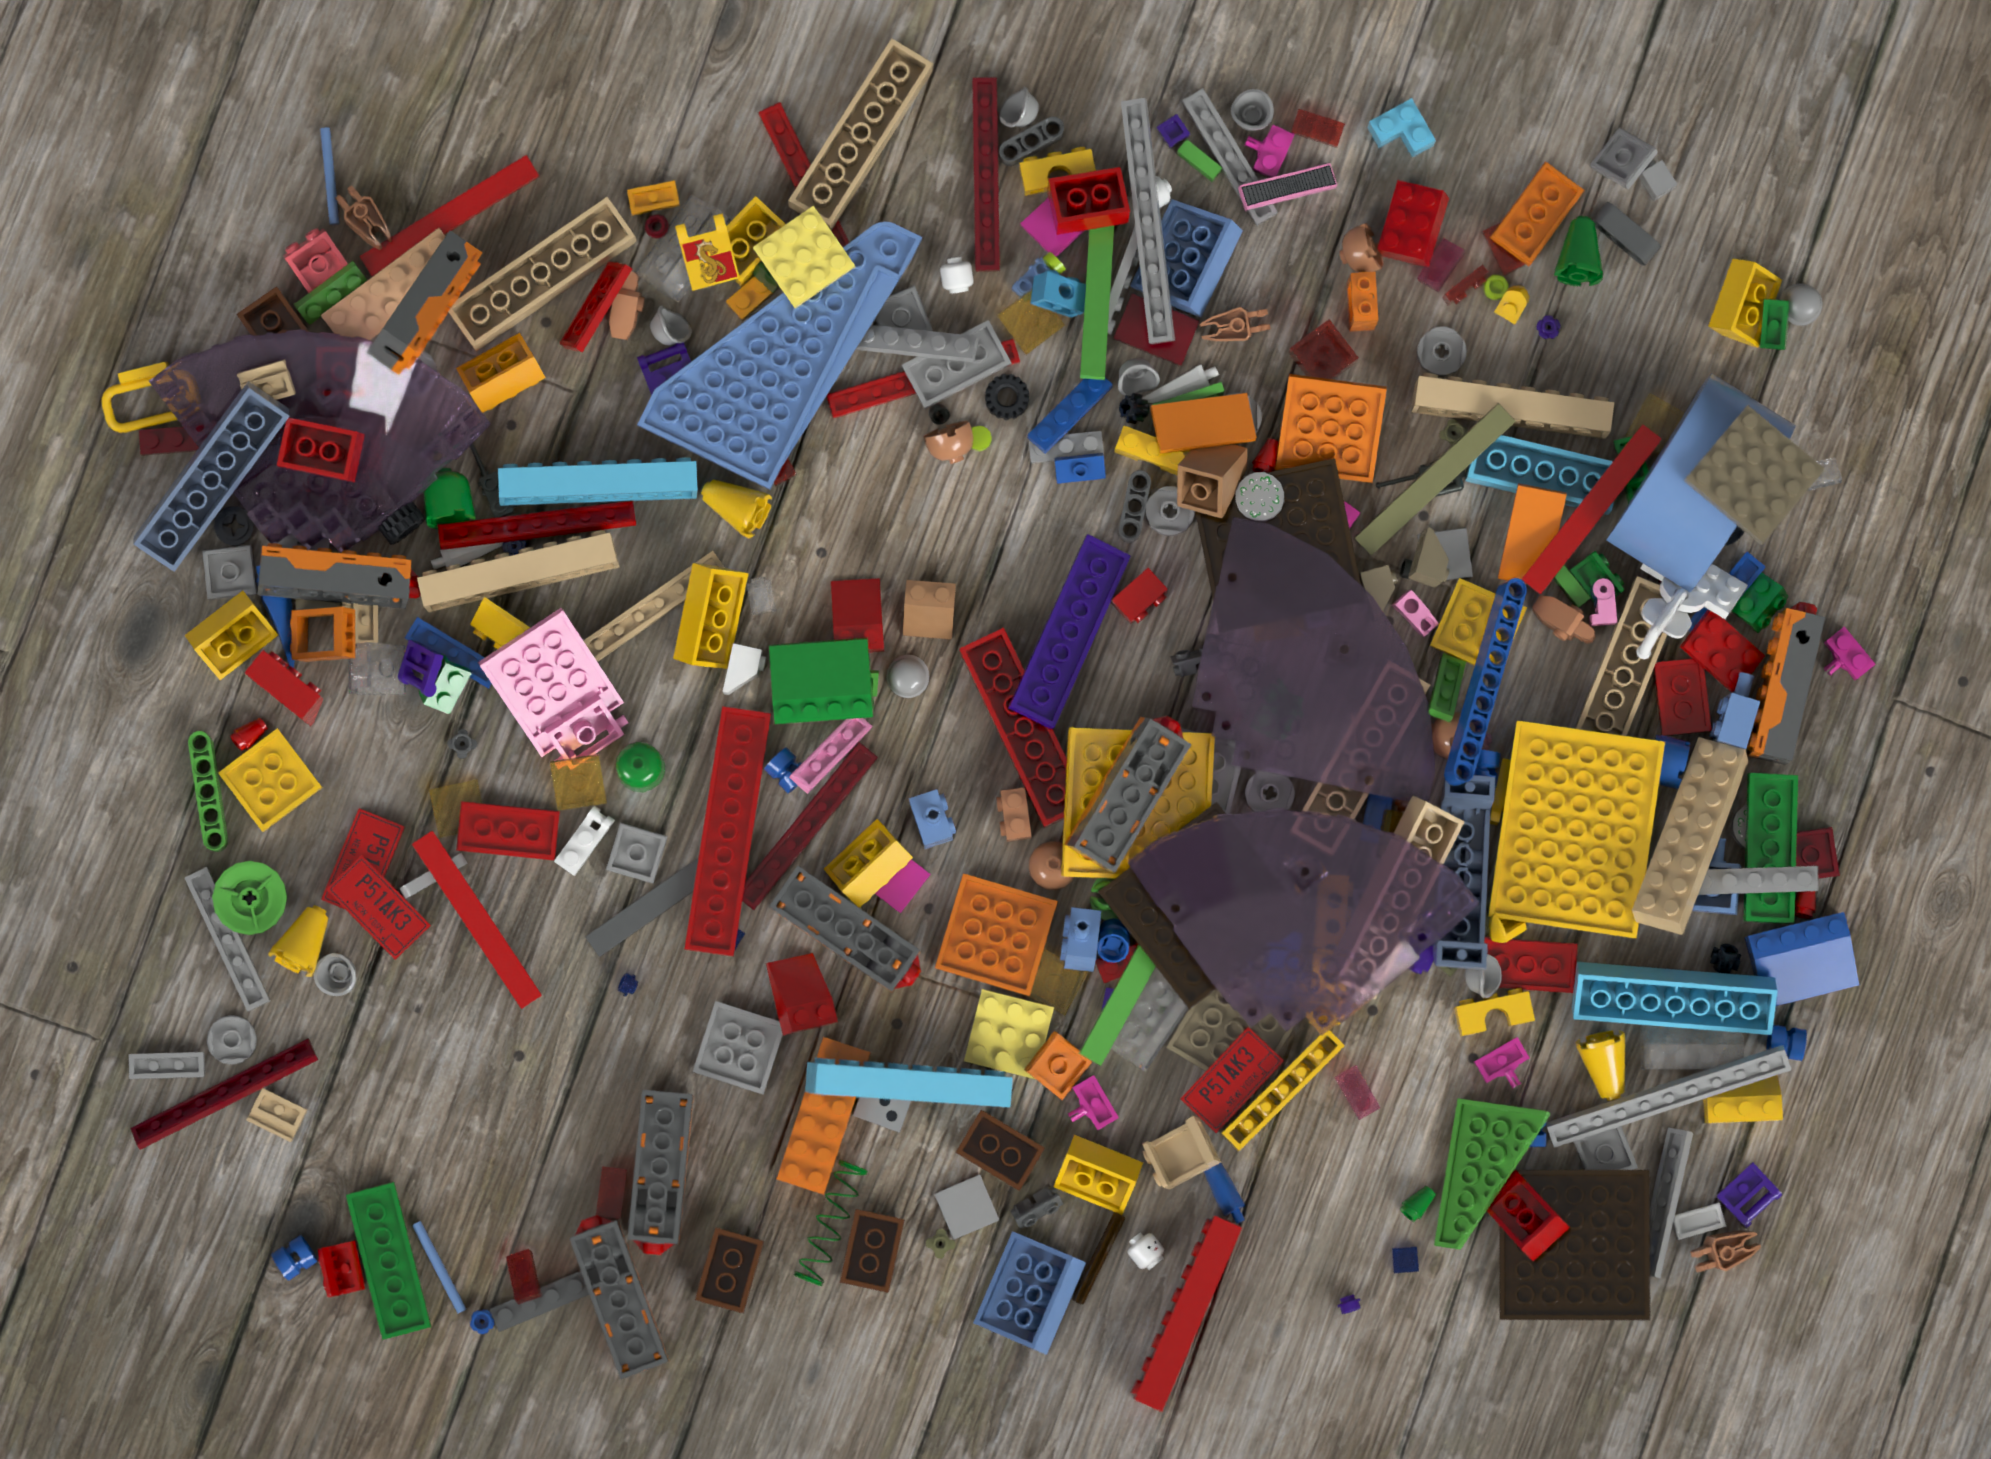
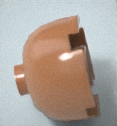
(1360, 250)
(950, 442)
(1443, 735)
(1046, 866)

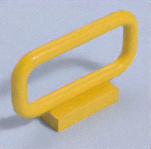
(131, 381)

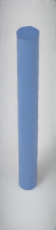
(329, 176)
(439, 1267)

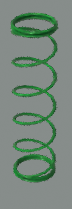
(807, 1278)

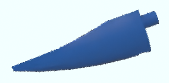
(280, 613)
(1225, 1192)

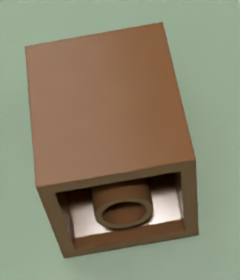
(1210, 478)
(929, 609)

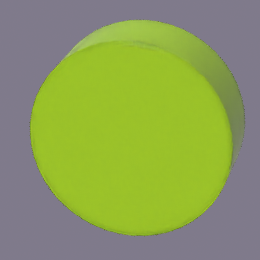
(1053, 263)
(1495, 287)
(982, 438)

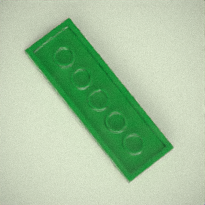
(1771, 841)
(388, 1261)

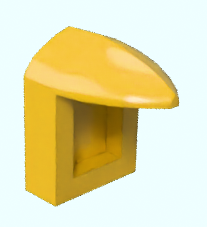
(1513, 303)
(1503, 929)

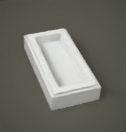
(1698, 1221)

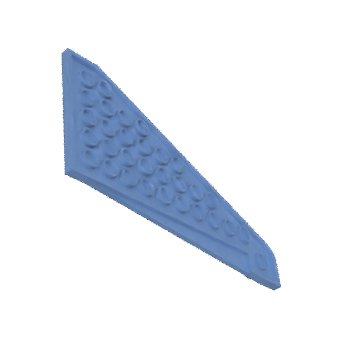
(768, 377)

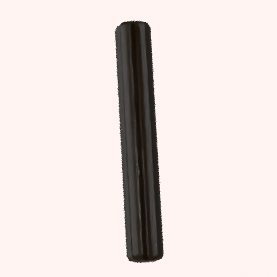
(1098, 1258)

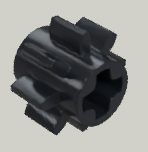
(1134, 408)
(1725, 958)

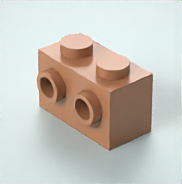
(1015, 814)

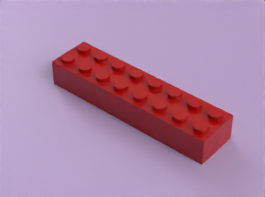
(1029, 744)
(1187, 1313)

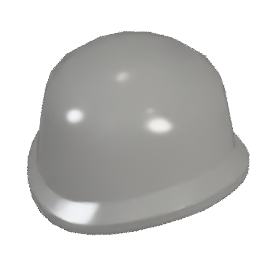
(1019, 109)
(1252, 110)
(1804, 303)
(670, 327)
(1137, 376)
(907, 676)
(335, 974)
(1484, 981)

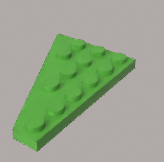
(1481, 1157)

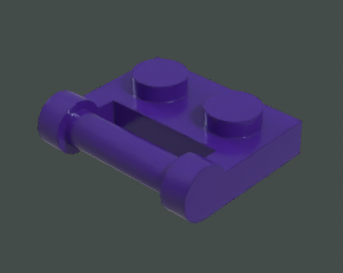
(659, 376)
(423, 660)
(1742, 1189)

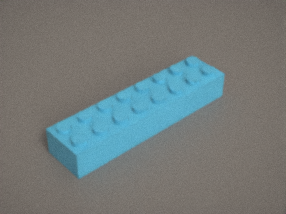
(597, 482)
(1674, 998)
(912, 1084)

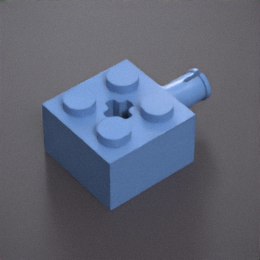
(1736, 715)
(931, 818)
(1718, 902)
(1081, 945)

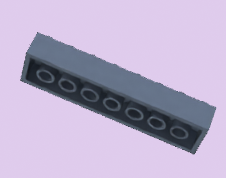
(211, 476)

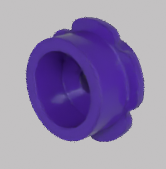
(1544, 332)
(1349, 1304)

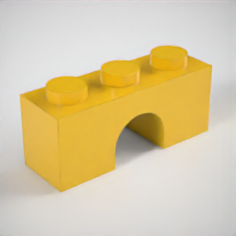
(1036, 171)
(1144, 447)
(1472, 1015)

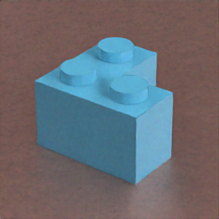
(1402, 122)

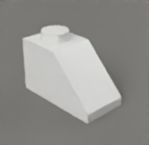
(743, 667)

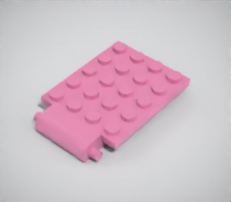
(555, 688)

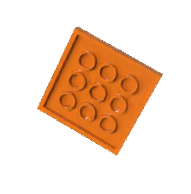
(1331, 421)
(996, 934)

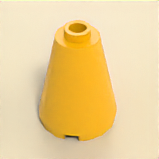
(737, 505)
(302, 942)
(1605, 1061)

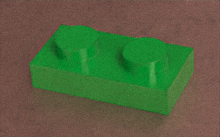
(1774, 324)

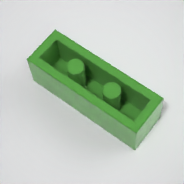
(1199, 160)
(1571, 587)

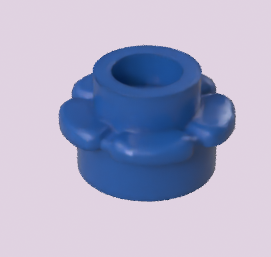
(475, 1322)

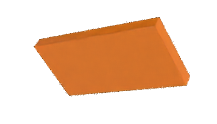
(1537, 213)
(1203, 423)
(1531, 527)

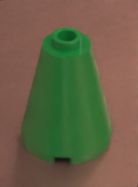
(1580, 255)

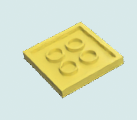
(804, 257)
(1007, 1032)

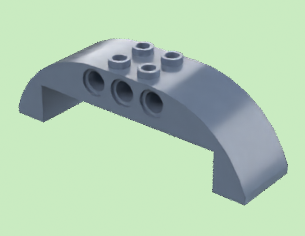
(1469, 860)

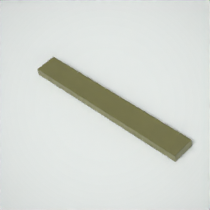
(1435, 478)

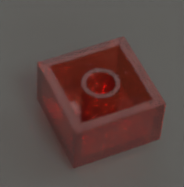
(1323, 353)

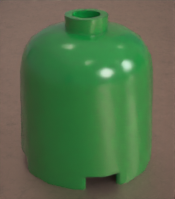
(448, 499)
(640, 767)

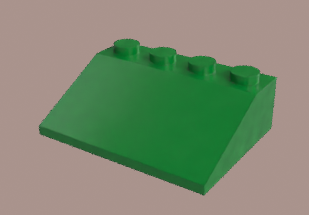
(821, 680)

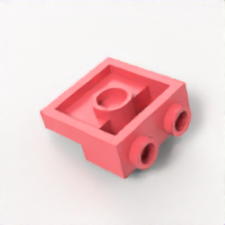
(314, 259)

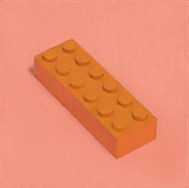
(819, 1128)

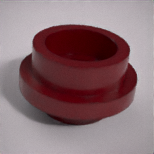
(652, 221)

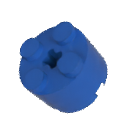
(1673, 761)

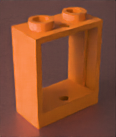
(1361, 304)
(343, 634)

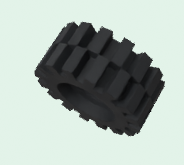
(1000, 383)
(402, 523)

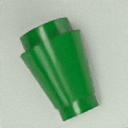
(1417, 1204)

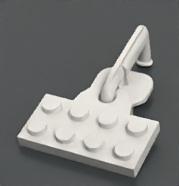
(1669, 614)

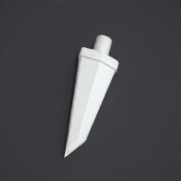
(1186, 383)
(463, 555)

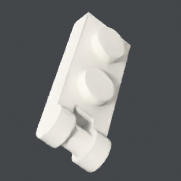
(583, 841)

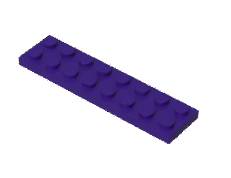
(1069, 631)

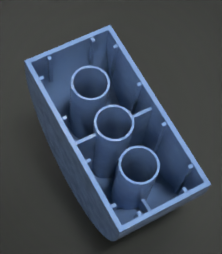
(1667, 519)

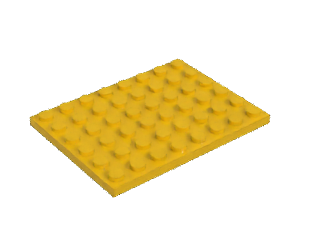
(1576, 828)

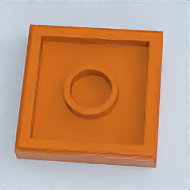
(1058, 1065)

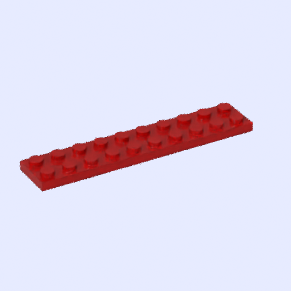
(727, 831)

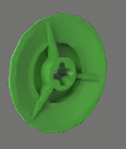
(237, 883)

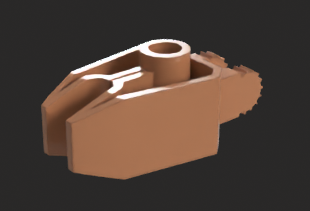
(364, 218)
(626, 308)
(1238, 323)
(1563, 619)
(1725, 1250)

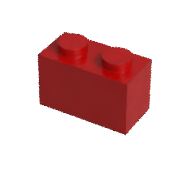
(1140, 596)

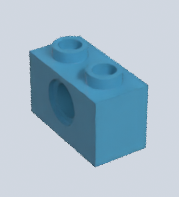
(1046, 293)

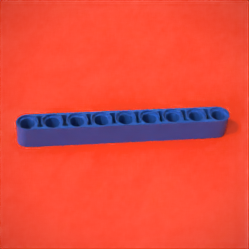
(1477, 689)

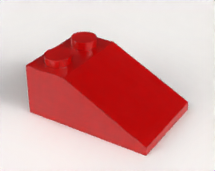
(858, 611)
(800, 994)
(1526, 1216)

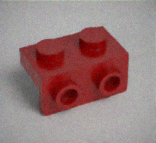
(341, 1269)

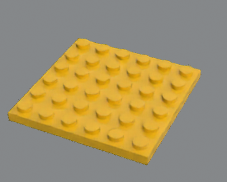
(1184, 798)

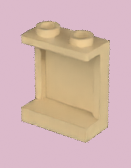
(1181, 1154)

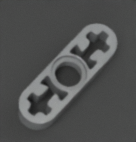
(427, 879)

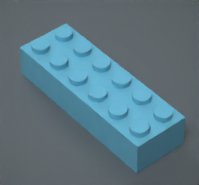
(1537, 465)

